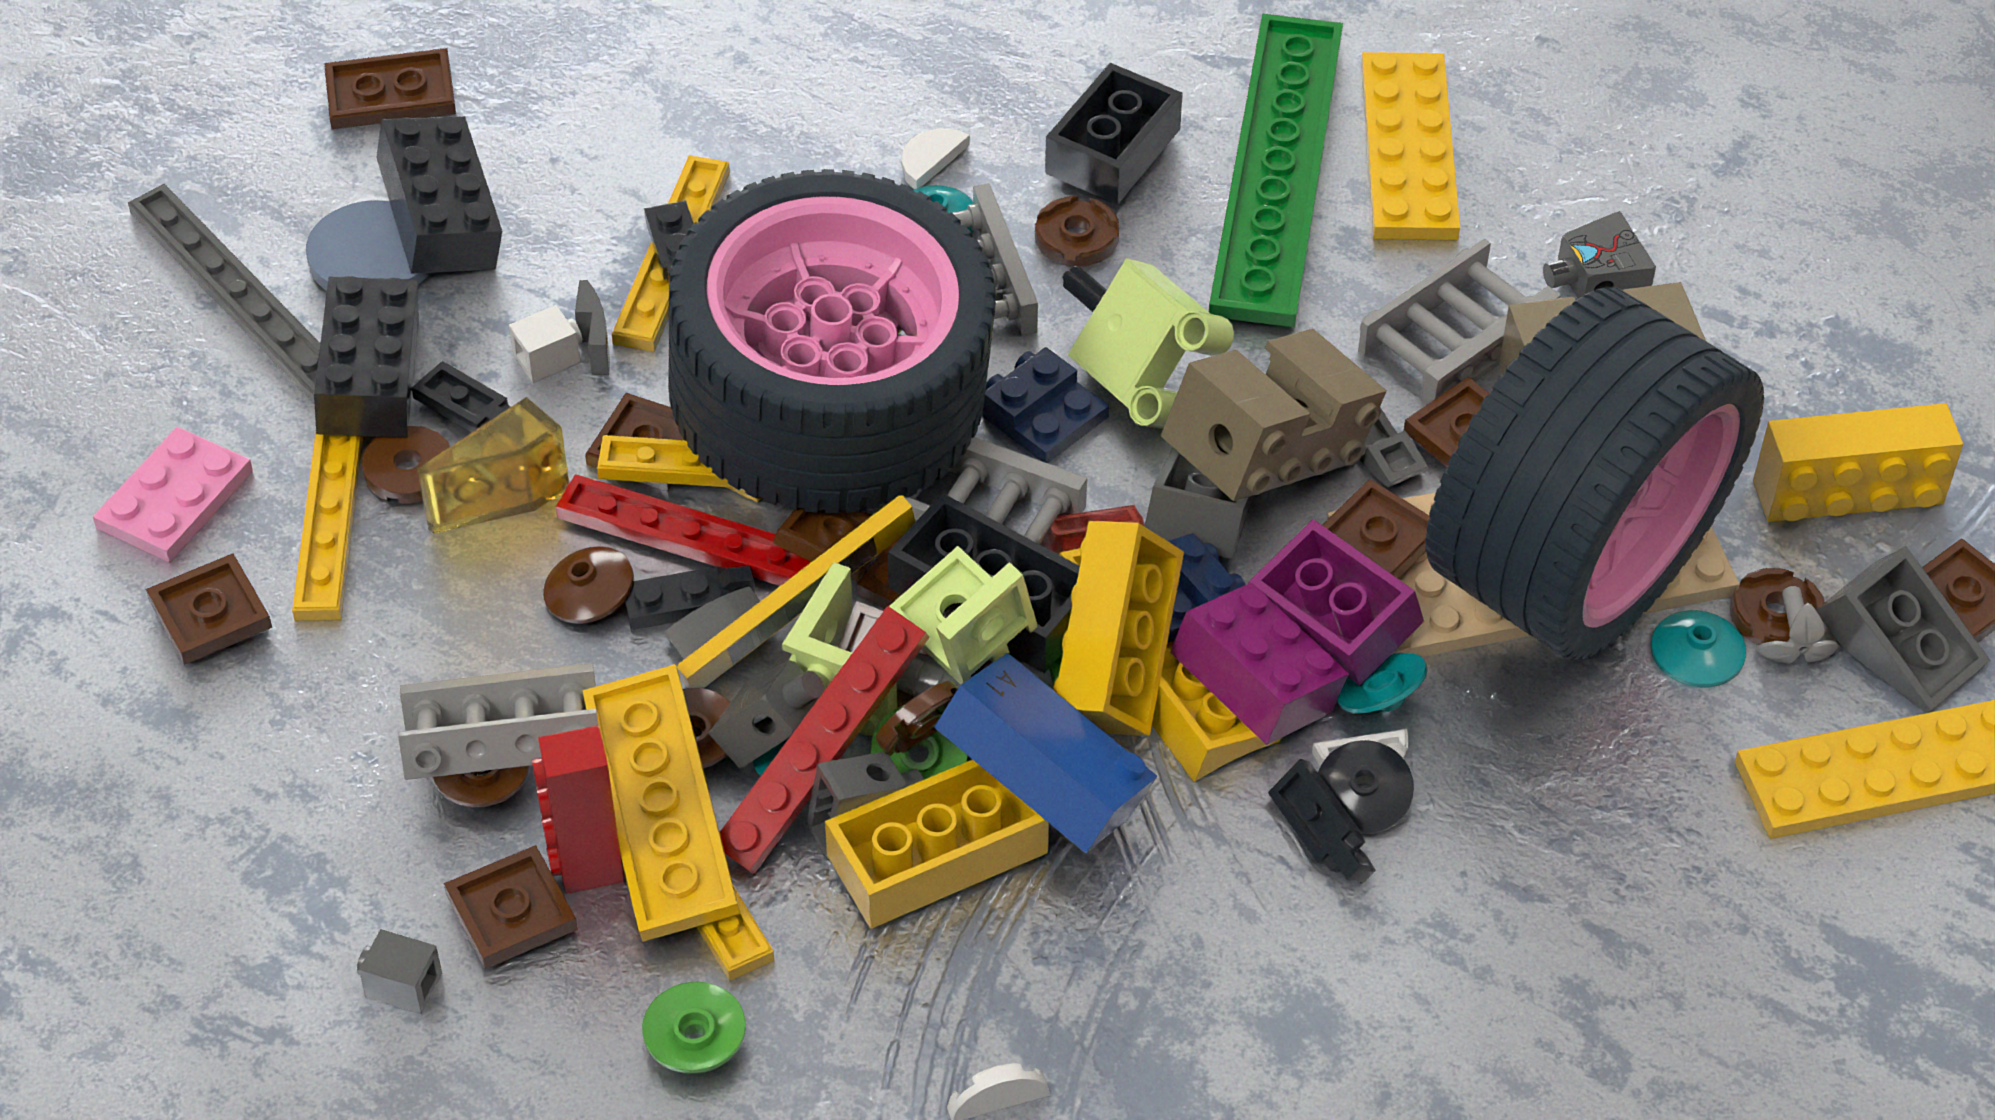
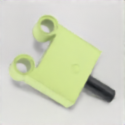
(1141, 335)

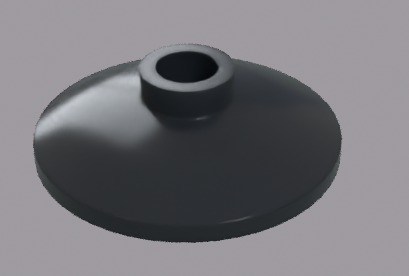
(1382, 803)

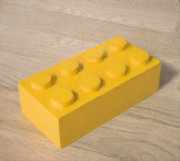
(1857, 462)
(1119, 626)
(931, 841)

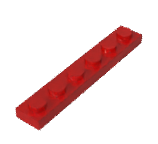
(676, 529)
(821, 738)

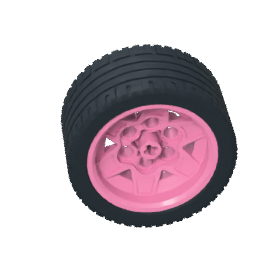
(793, 349)
(1593, 471)

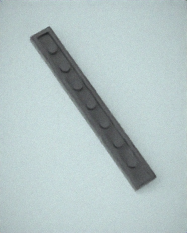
(230, 285)

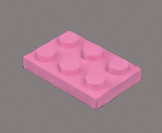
(173, 494)

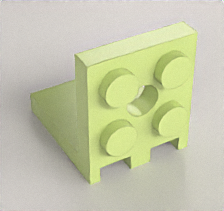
(979, 628)
(819, 631)

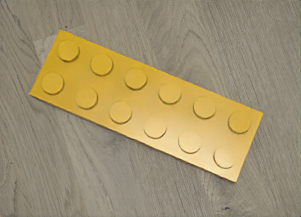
(1409, 146)
(1872, 770)
(662, 805)

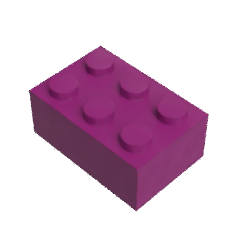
(1340, 599)
(1259, 663)

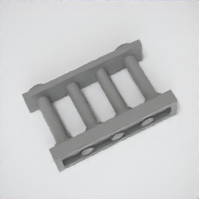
(1008, 271)
(1469, 356)
(1017, 478)
(490, 719)

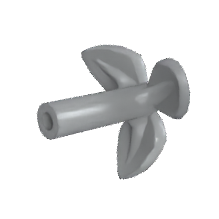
(1805, 632)

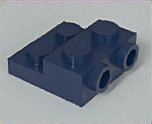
(1042, 405)
(1200, 579)

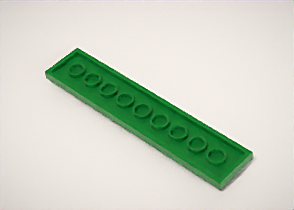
(1276, 171)

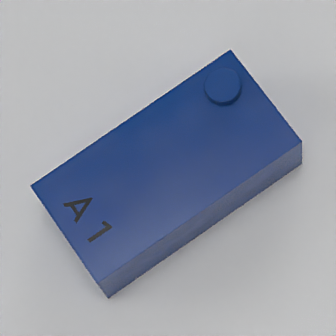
(1045, 752)

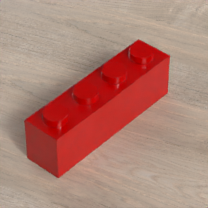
(578, 809)

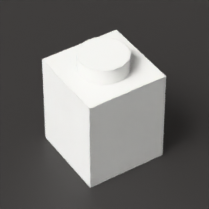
(545, 343)

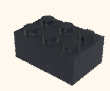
(1113, 133)

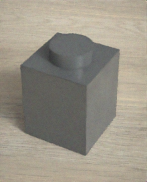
(399, 971)

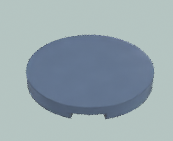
(358, 243)

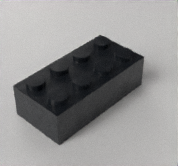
(438, 194)
(367, 357)
(992, 546)

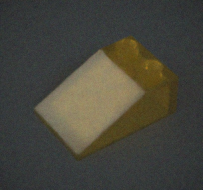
(496, 470)

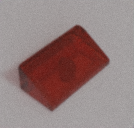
(1070, 530)

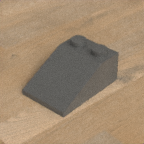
(1189, 503)
(1904, 630)

